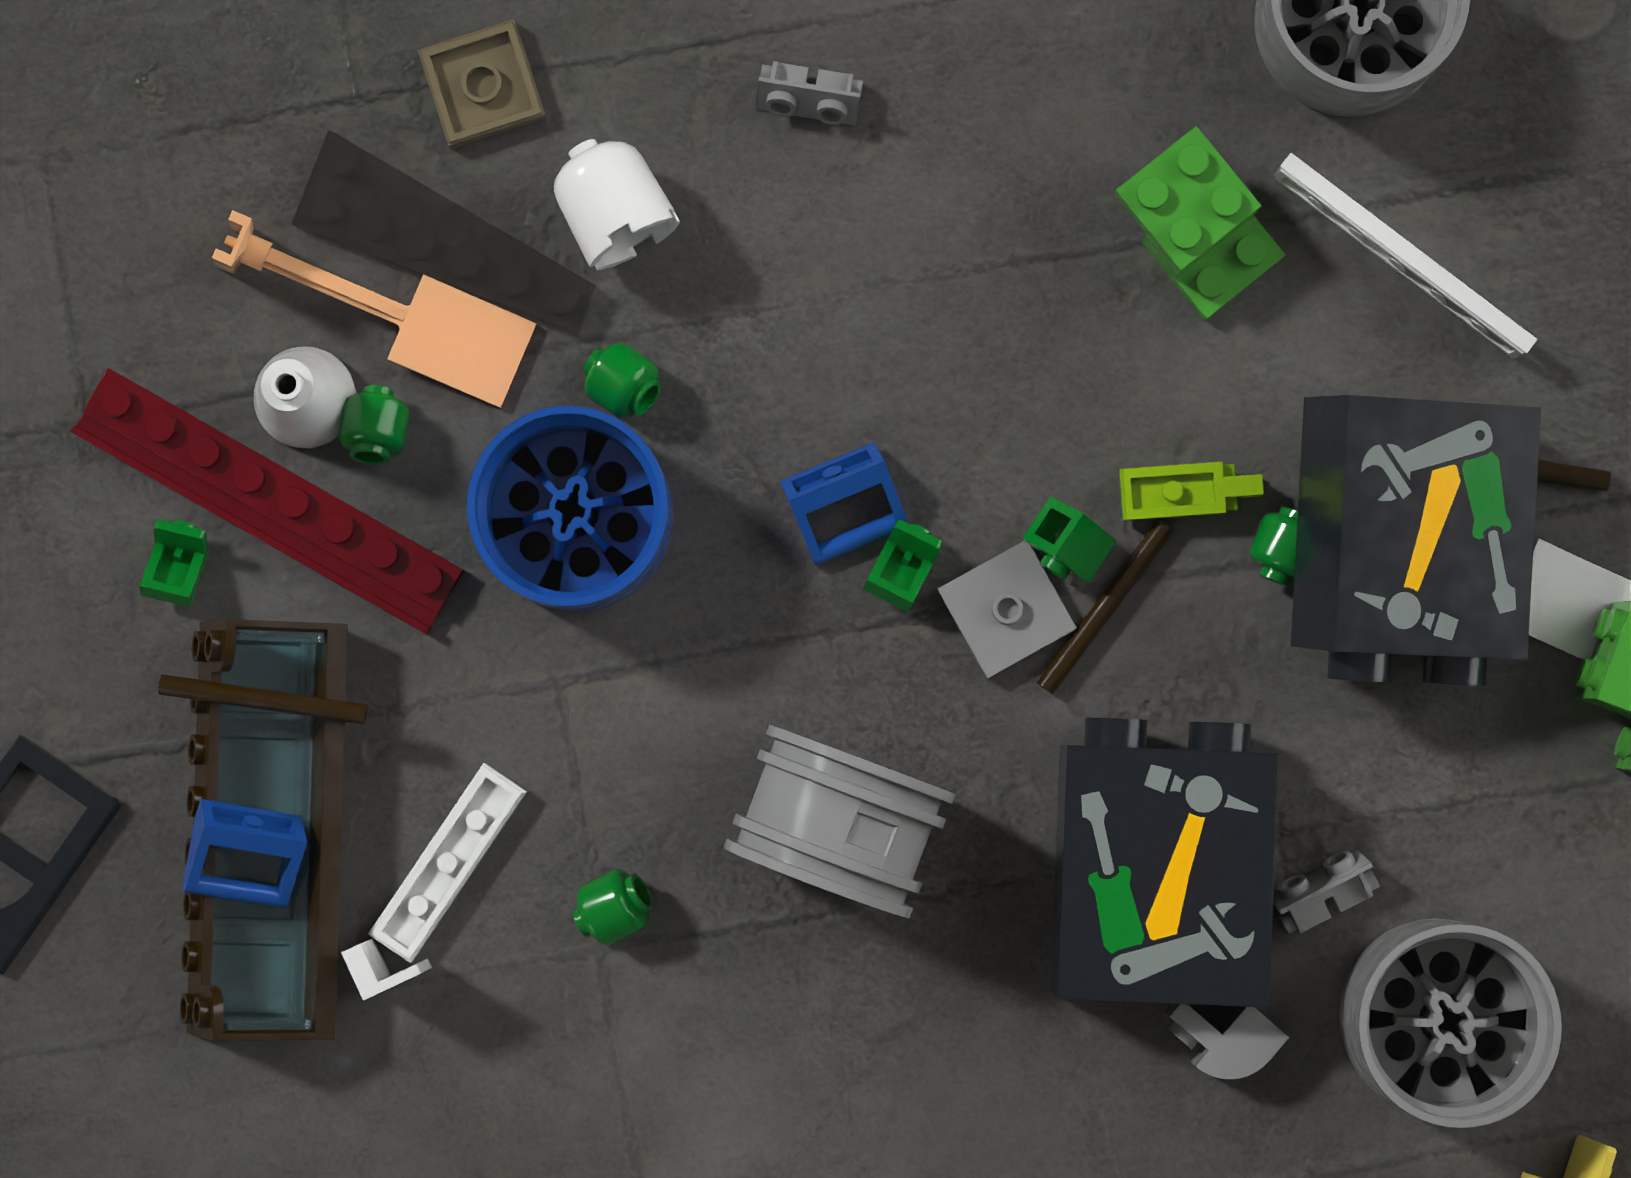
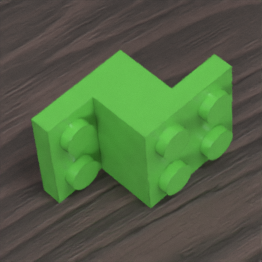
(1200, 223)
(1607, 674)

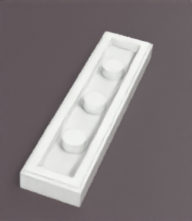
(447, 862)

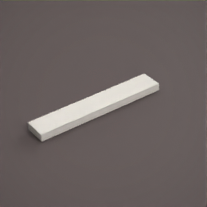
(1404, 257)

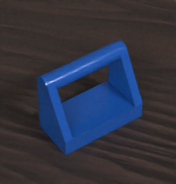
(834, 482)
(250, 831)

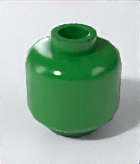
(621, 380)
(373, 425)
(1276, 546)
(613, 906)

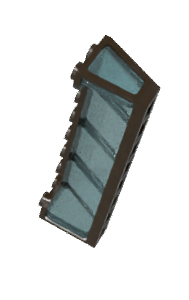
(249, 964)

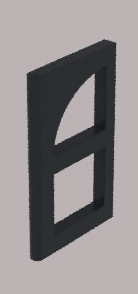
(24, 915)

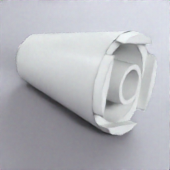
(315, 408)

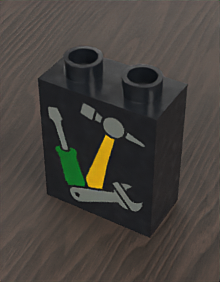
(1415, 535)
(1164, 867)

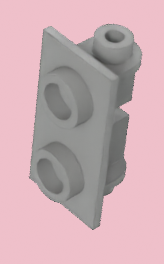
(785, 93)
(1343, 877)

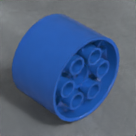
(546, 434)

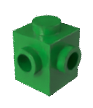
(1068, 541)

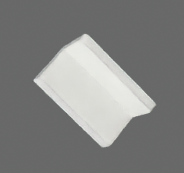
(371, 972)

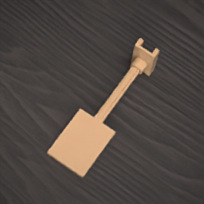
(439, 333)

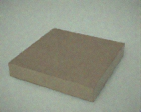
(482, 84)

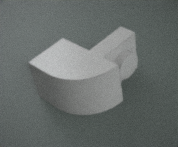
(1236, 1048)

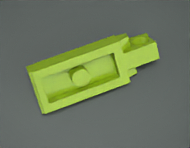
(1184, 490)

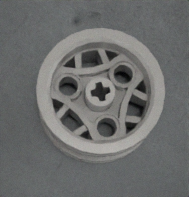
(838, 822)

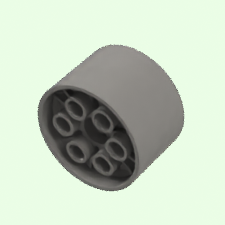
(1317, 86)
(1521, 1057)

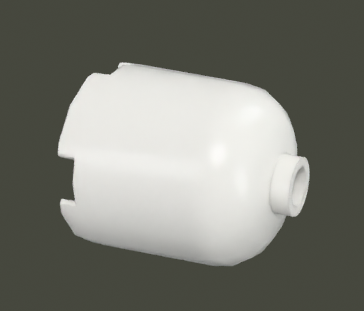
(612, 202)

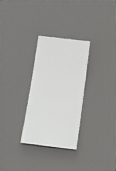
(1569, 597)

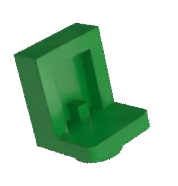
(175, 562)
(903, 564)

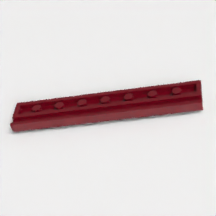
(267, 501)

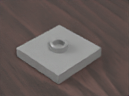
(1006, 609)

